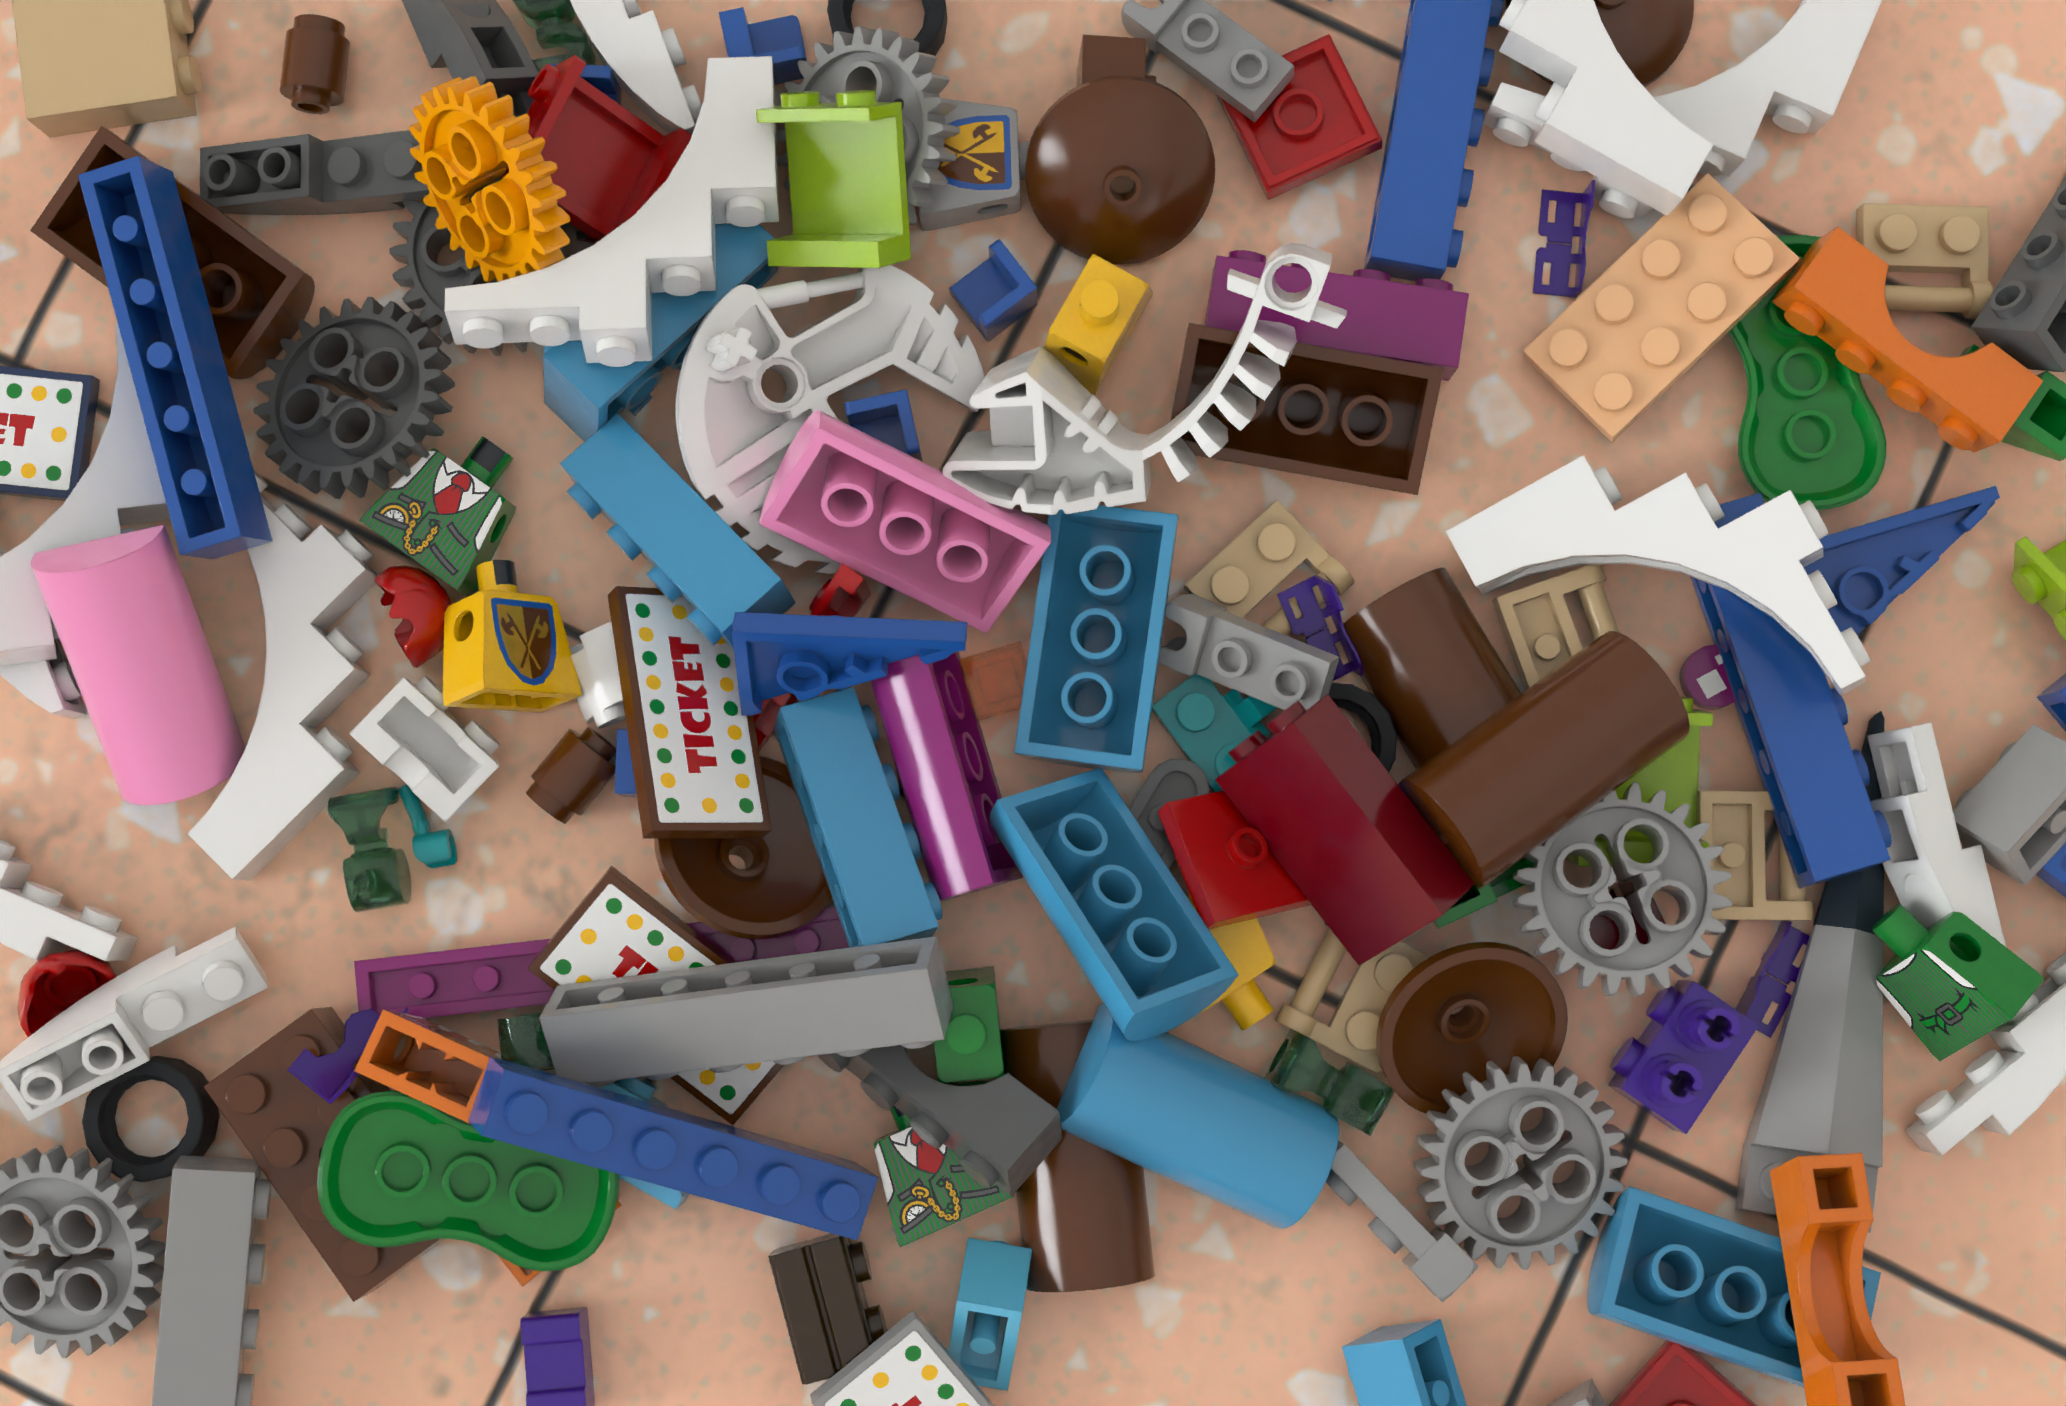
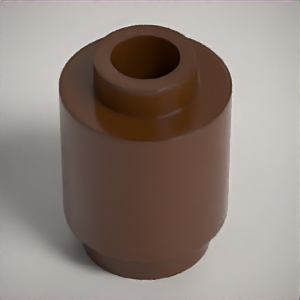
(315, 64)
(573, 774)

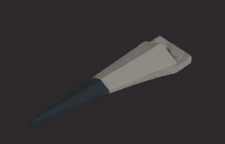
(1829, 1056)

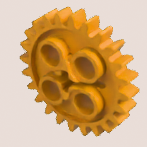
(467, 143)

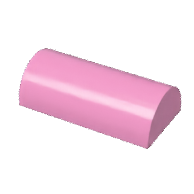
(901, 522)
(141, 664)

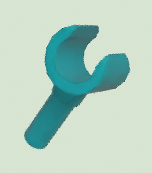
(431, 848)

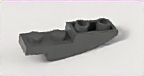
(477, 42)
(312, 175)

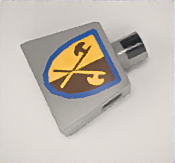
(986, 170)

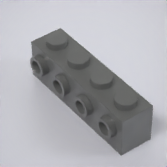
(2029, 302)

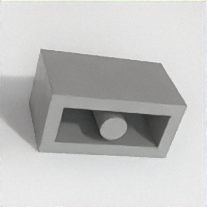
(2018, 806)

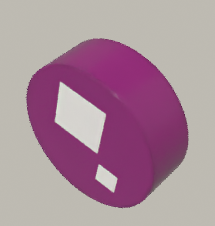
(1705, 679)

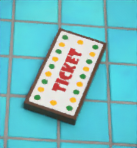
(685, 724)
(629, 933)

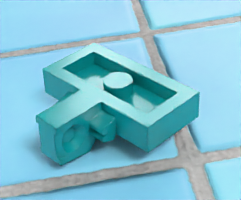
(1209, 724)

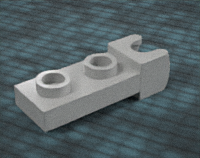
(1212, 51)
(1246, 655)
(1432, 1255)

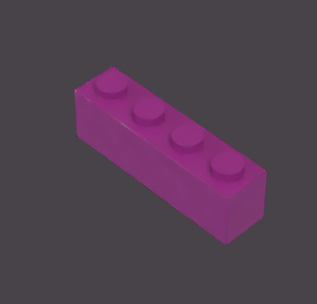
(1382, 317)

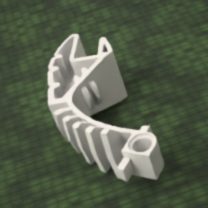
(1068, 453)

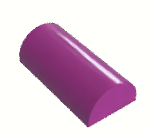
(944, 774)

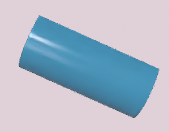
(1097, 638)
(1113, 902)
(1200, 1122)
(1699, 1283)

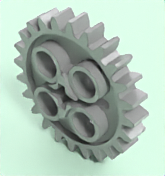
(901, 76)
(1676, 867)
(1547, 1210)
(67, 1303)

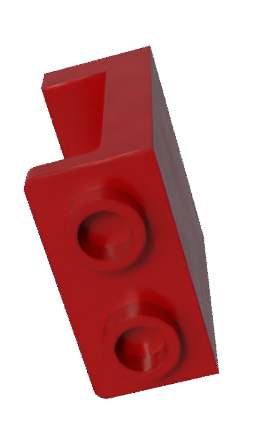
(601, 150)

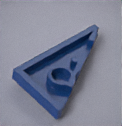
(1886, 557)
(822, 653)

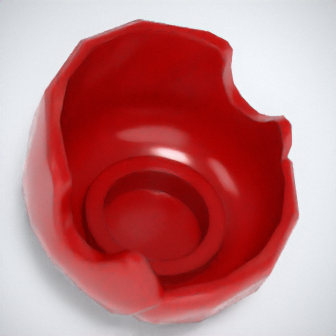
(422, 606)
(57, 984)

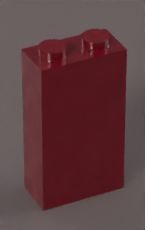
(1343, 828)

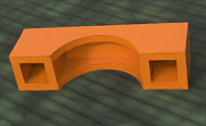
(1842, 301)
(1822, 1231)

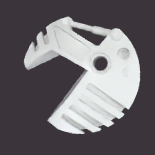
(738, 436)

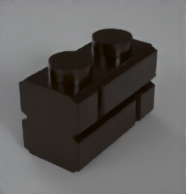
(826, 1303)

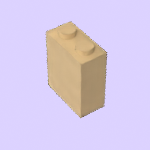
(105, 63)

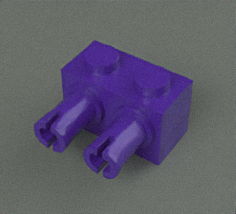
(1681, 1054)

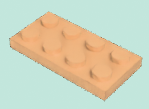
(1660, 307)

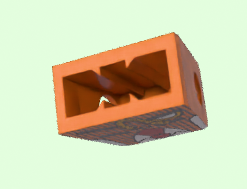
(432, 1067)

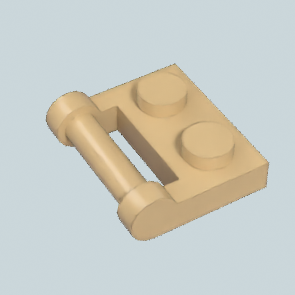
(1930, 242)
(1261, 561)
(1541, 626)
(1739, 827)
(1357, 1016)

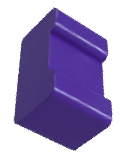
(558, 1358)

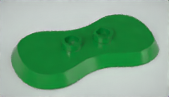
(1804, 411)
(417, 1174)

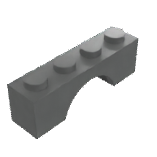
(993, 1126)

